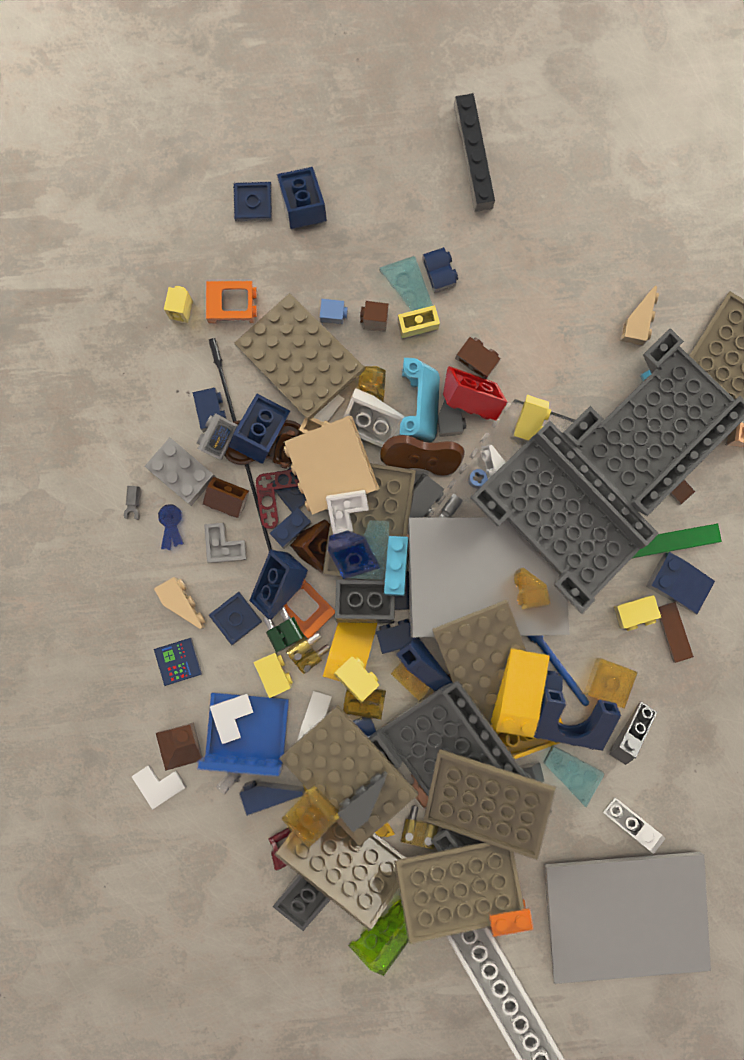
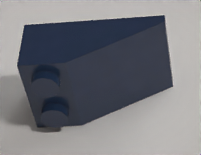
(302, 197)
(259, 428)
(277, 582)
(680, 582)
(264, 795)

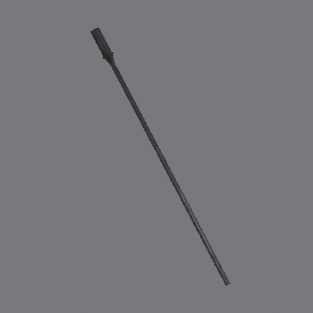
(218, 361)

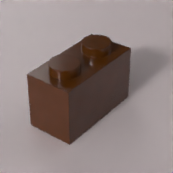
(374, 316)
(478, 357)
(225, 497)

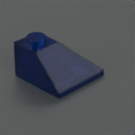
(351, 554)

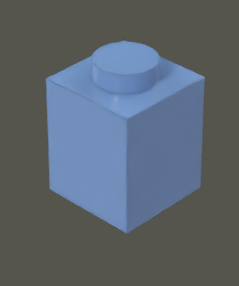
(333, 311)

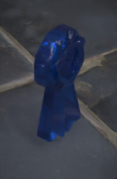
(170, 517)

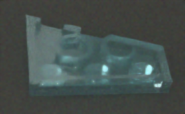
(408, 282)
(377, 538)
(575, 774)

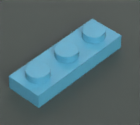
(396, 566)

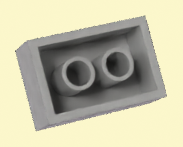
(180, 471)

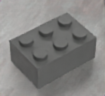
(363, 602)

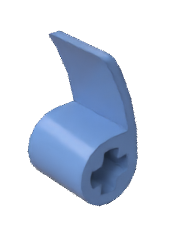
(480, 473)

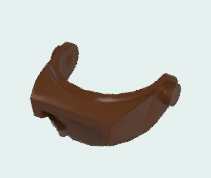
(283, 461)

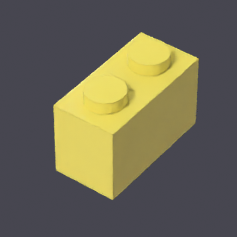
(178, 304)
(418, 321)
(531, 417)
(637, 612)
(273, 675)
(357, 679)

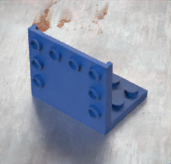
(260, 741)

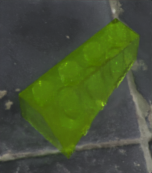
(383, 942)

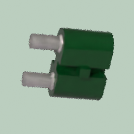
(285, 633)

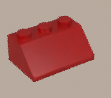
(473, 394)

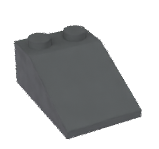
(301, 902)

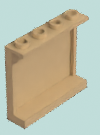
(330, 463)

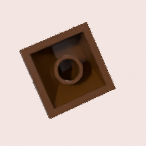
(312, 544)
(179, 746)

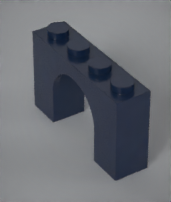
(589, 734)

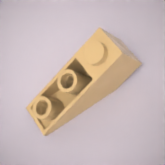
(637, 326)
(174, 598)

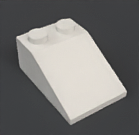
(373, 418)

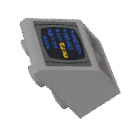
(217, 437)

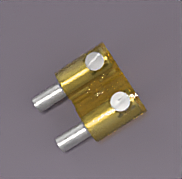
(304, 654)
(417, 832)

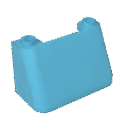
(427, 379)

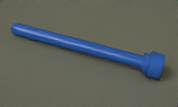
(560, 668)

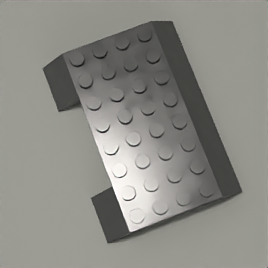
(659, 427)
(566, 513)
(448, 723)

